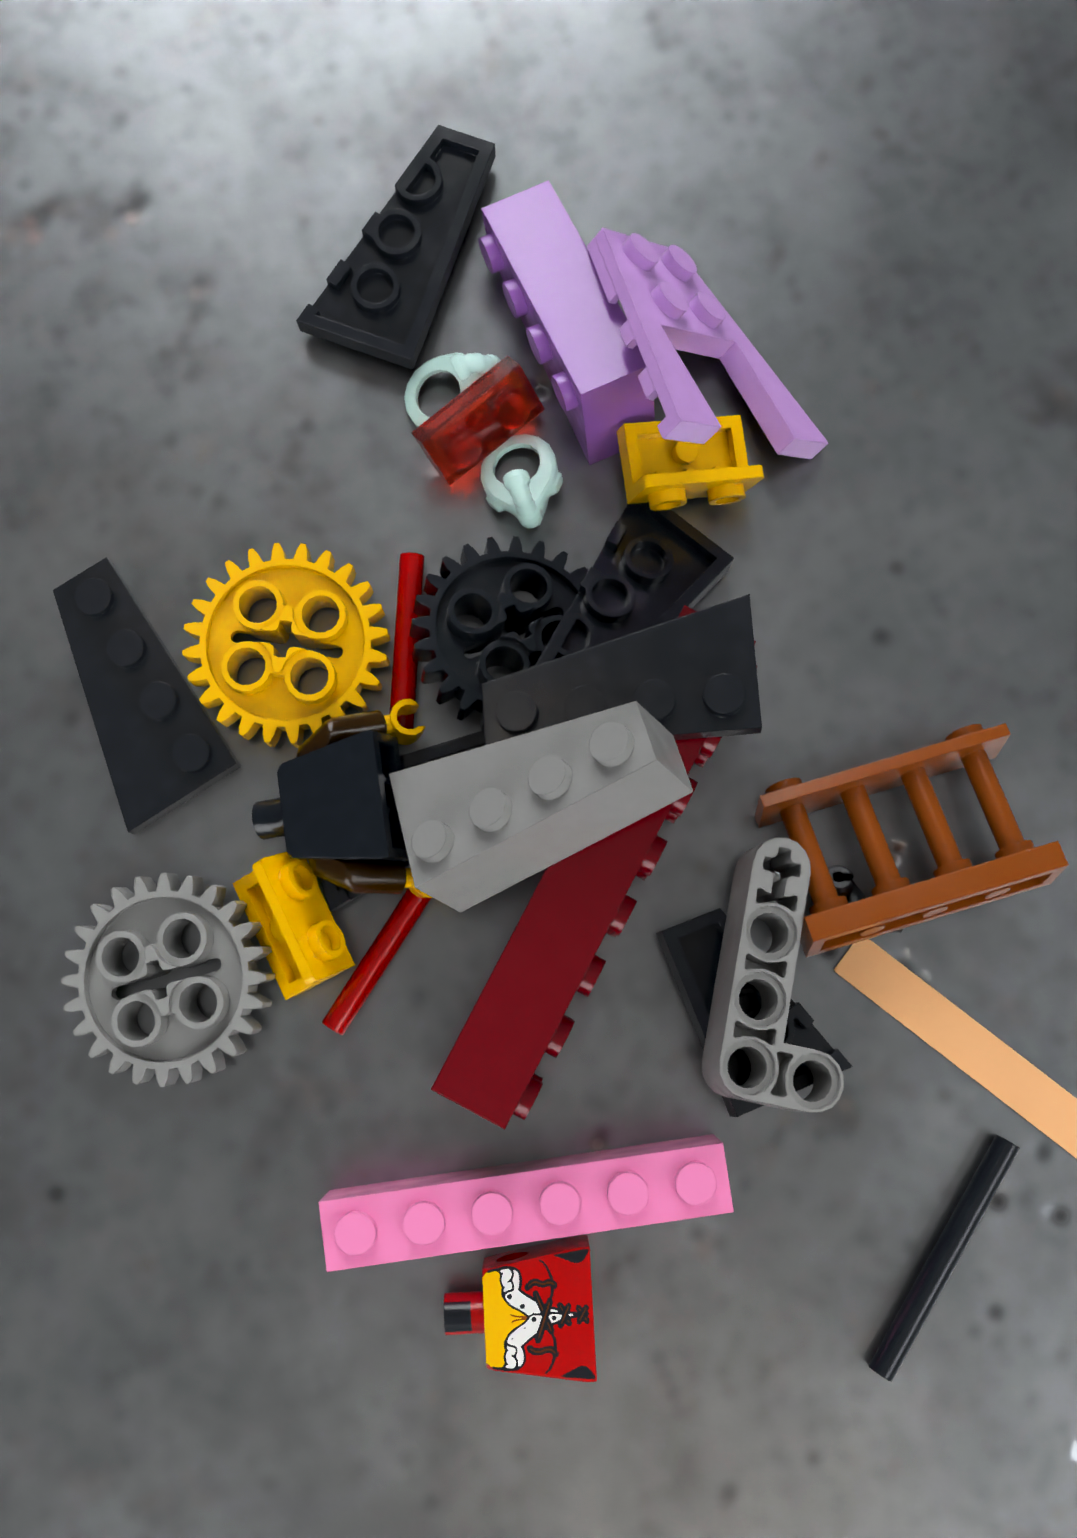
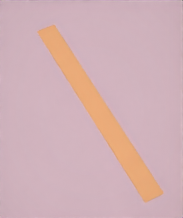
(962, 1041)

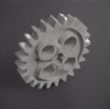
(181, 1034)

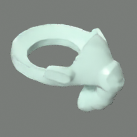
(464, 367)
(520, 494)

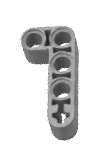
(773, 976)

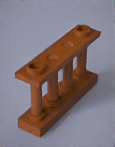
(895, 900)

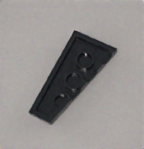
(398, 270)
(686, 672)

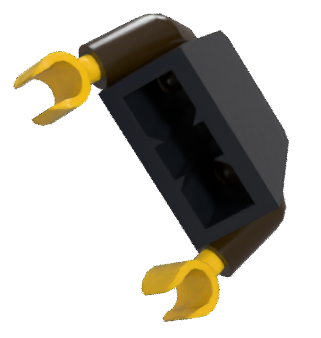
(341, 802)

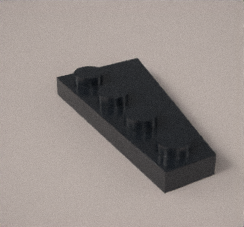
(639, 580)
(143, 708)

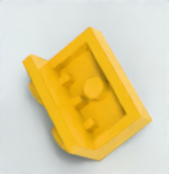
(675, 471)
(294, 923)

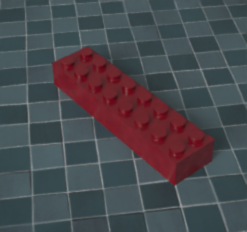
(551, 959)

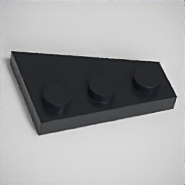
(693, 959)

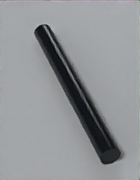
(943, 1258)

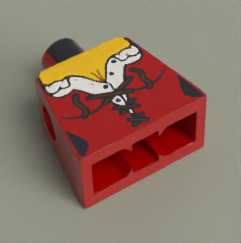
(533, 1311)

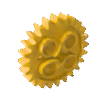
(299, 592)

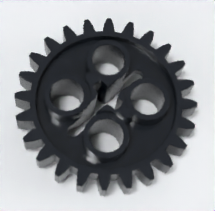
(484, 589)

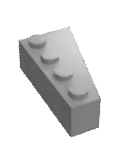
(532, 800)

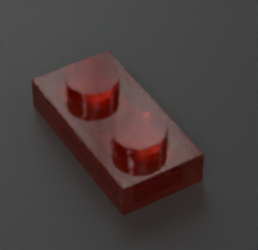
(478, 420)

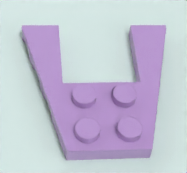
(674, 311)

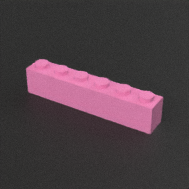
(524, 1202)

